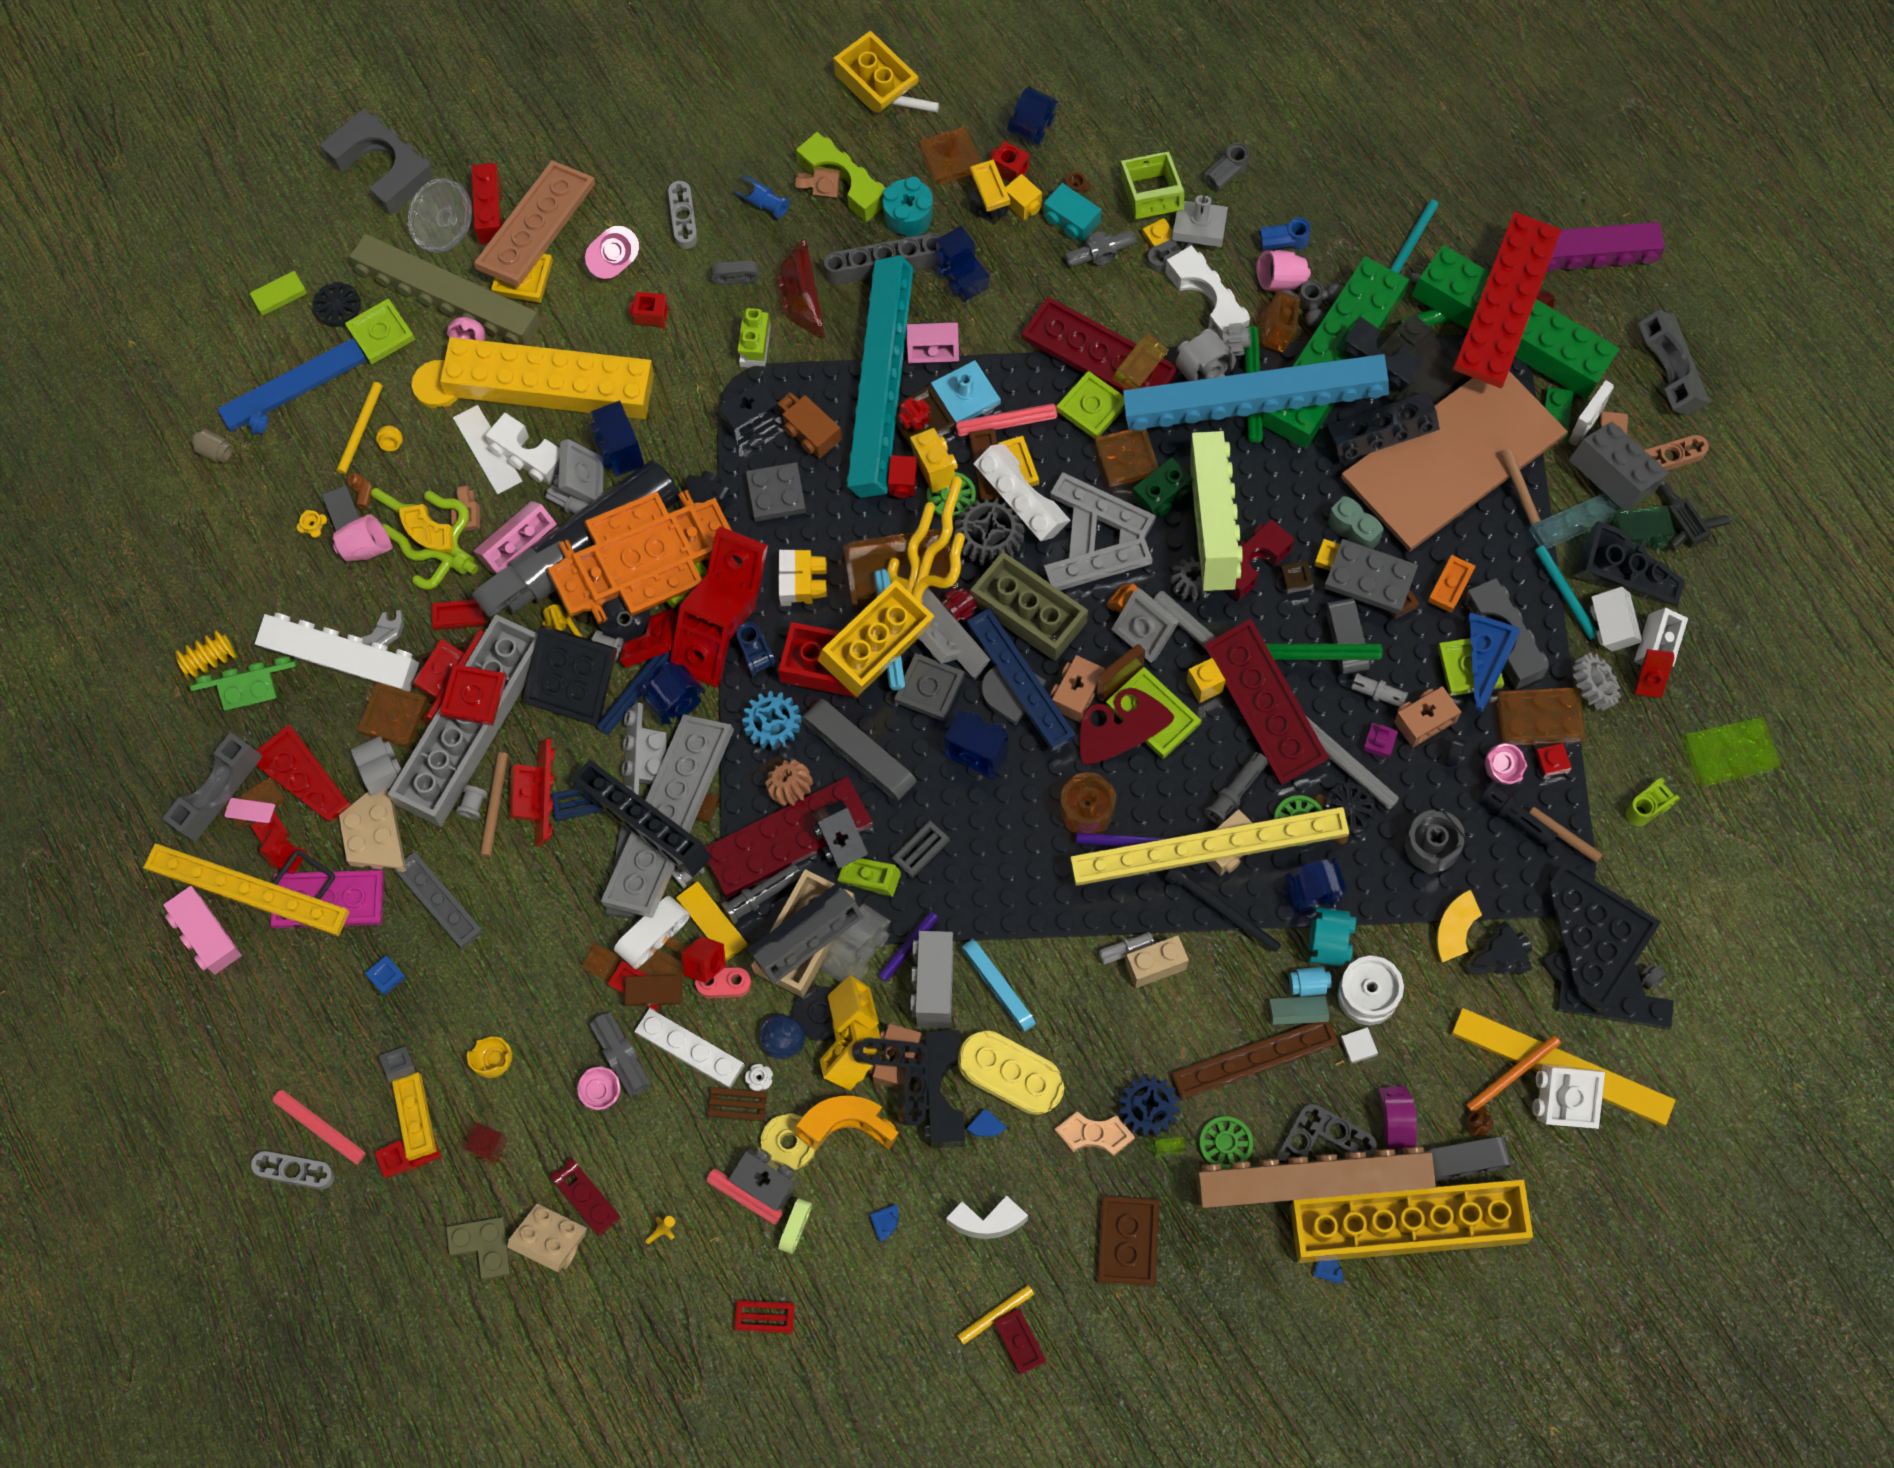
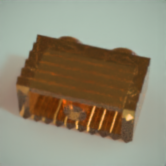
(1281, 321)

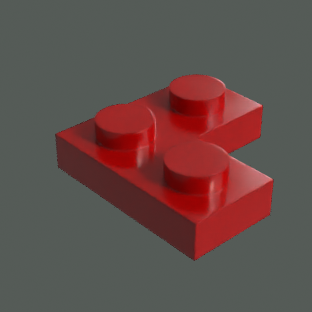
(655, 641)

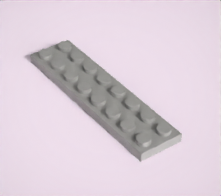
(678, 794)

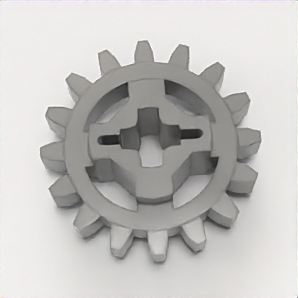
(1596, 681)

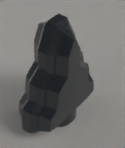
(706, 488)
(1502, 953)

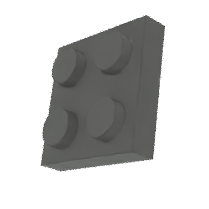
(776, 492)
(929, 687)

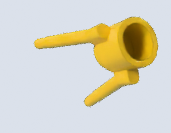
(557, 618)

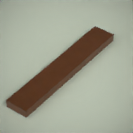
(1254, 1059)

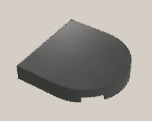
(1000, 697)

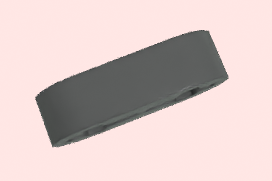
(1165, 251)
(735, 272)

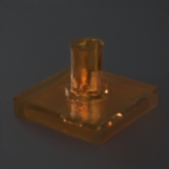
(949, 155)

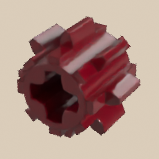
(959, 604)

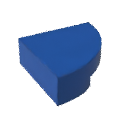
(986, 1125)
(885, 1222)
(1329, 1271)

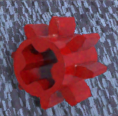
(914, 413)

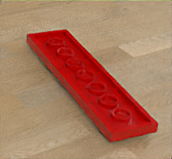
(1507, 300)

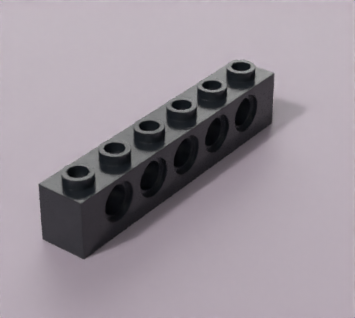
(641, 818)

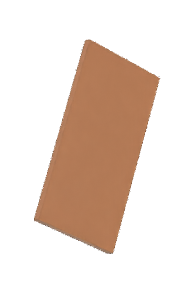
(1443, 473)

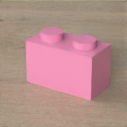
(932, 342)

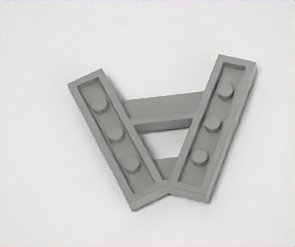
(1089, 506)

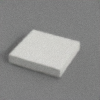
(1591, 413)

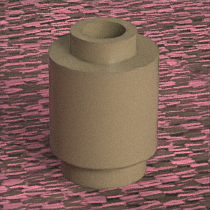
(212, 446)

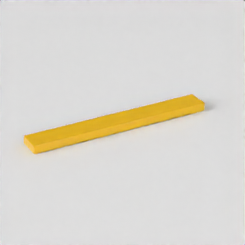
(246, 889)
(1516, 1046)

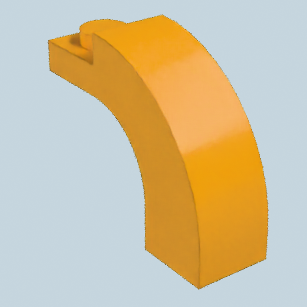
(844, 1113)

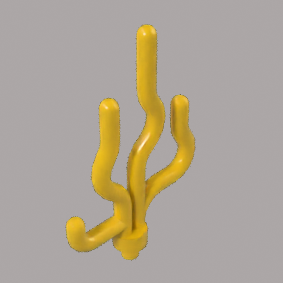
(919, 576)

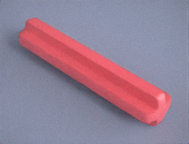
(722, 1183)

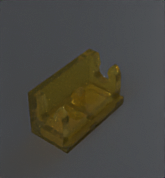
(1140, 363)

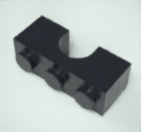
(1361, 342)

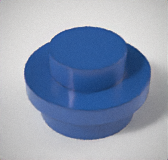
(258, 422)

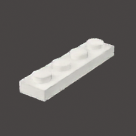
(689, 1048)

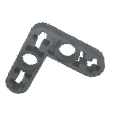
(1322, 1131)

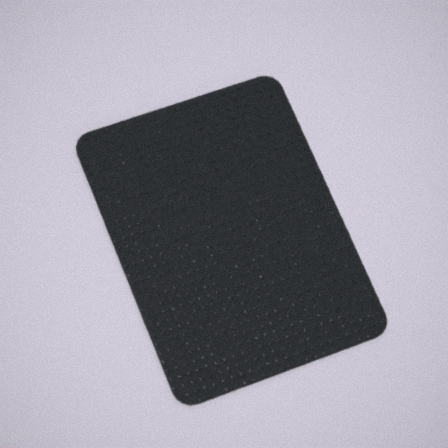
(1008, 846)

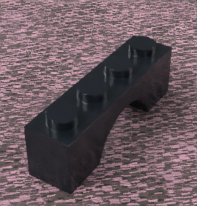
(946, 1123)

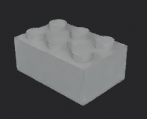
(932, 979)

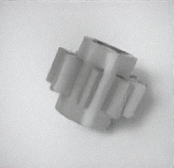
(1237, 338)

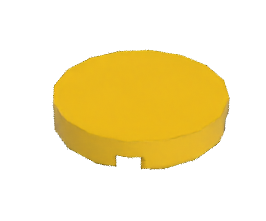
(427, 385)

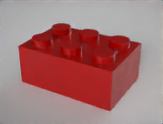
(800, 660)

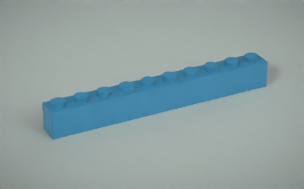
(1256, 392)

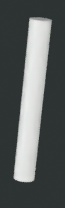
(917, 104)

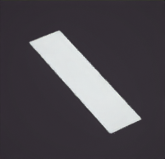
(497, 468)

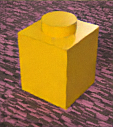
(1024, 197)
(1205, 680)

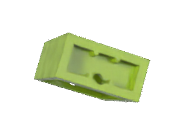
(1154, 201)

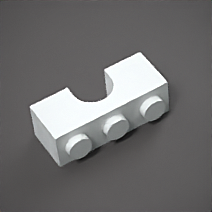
(507, 439)

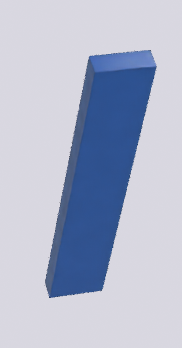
(292, 384)

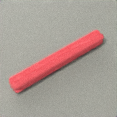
(1007, 419)
(319, 1126)

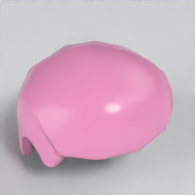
(466, 328)
(1505, 764)
(598, 1088)

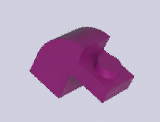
(1398, 1117)

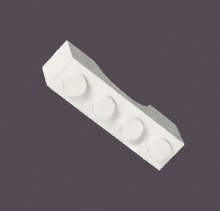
(1190, 272)
(1037, 512)

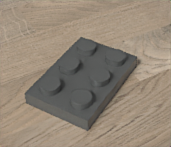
(1371, 576)

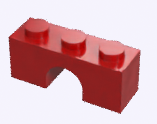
(486, 201)

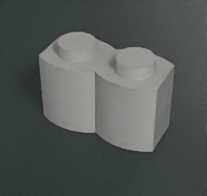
(376, 764)

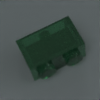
(1646, 526)

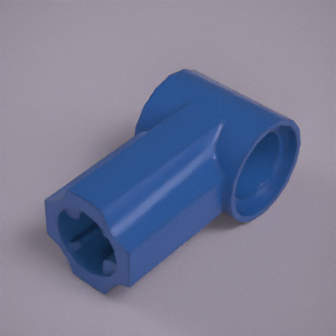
(1284, 235)

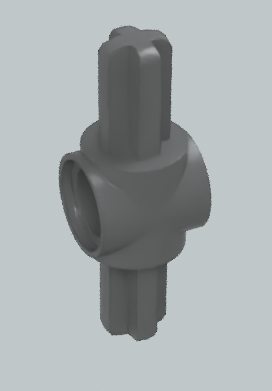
(1100, 248)

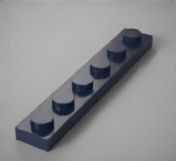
(1021, 679)

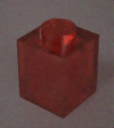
(486, 1144)

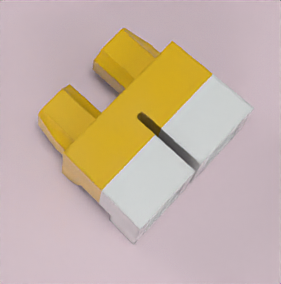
(796, 577)

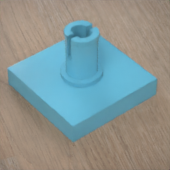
(966, 392)

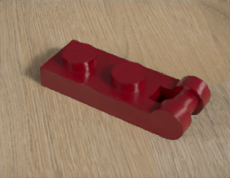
(586, 1198)

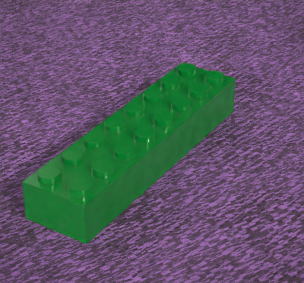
(1369, 293)
(1550, 339)

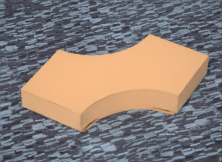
(1082, 1132)

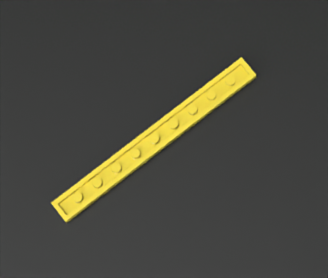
(1209, 846)

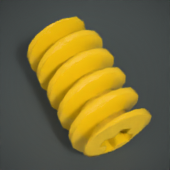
(205, 655)

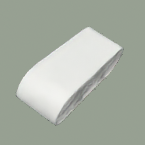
(650, 932)

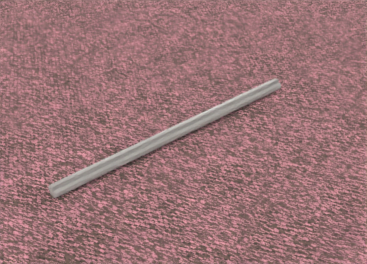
(1333, 749)

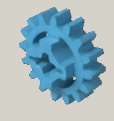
(778, 729)

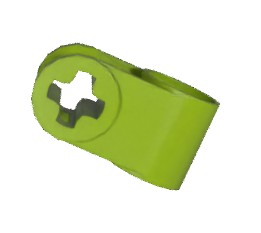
(1654, 801)

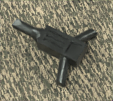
(1687, 520)

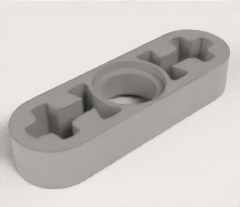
(676, 207)
(274, 1158)

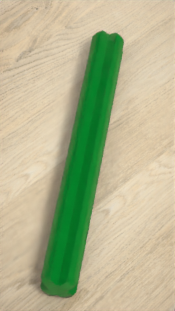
(1252, 364)
(1326, 651)

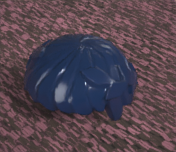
(782, 1036)

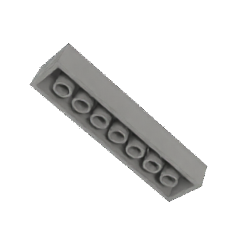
(455, 747)

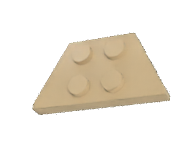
(372, 833)

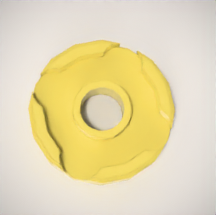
(771, 1142)

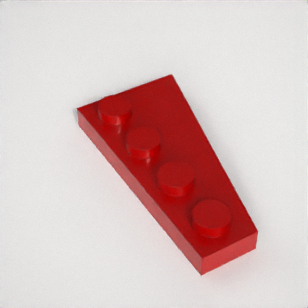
(299, 771)

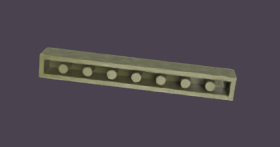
(444, 290)

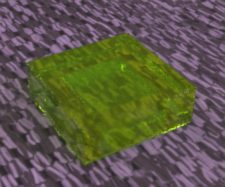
(1169, 1147)

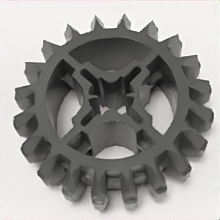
(970, 524)

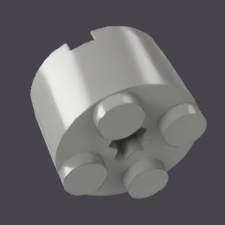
(1204, 357)

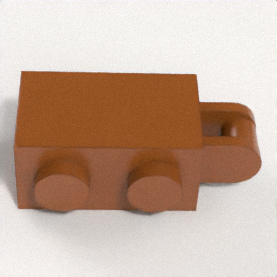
(809, 425)

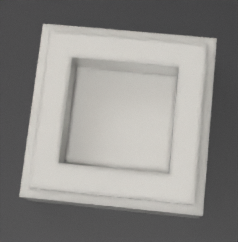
(1359, 1045)

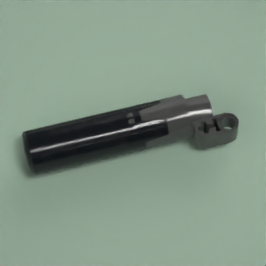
(527, 573)

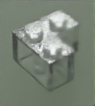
(856, 946)

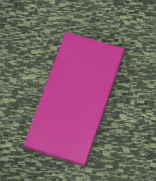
(354, 890)

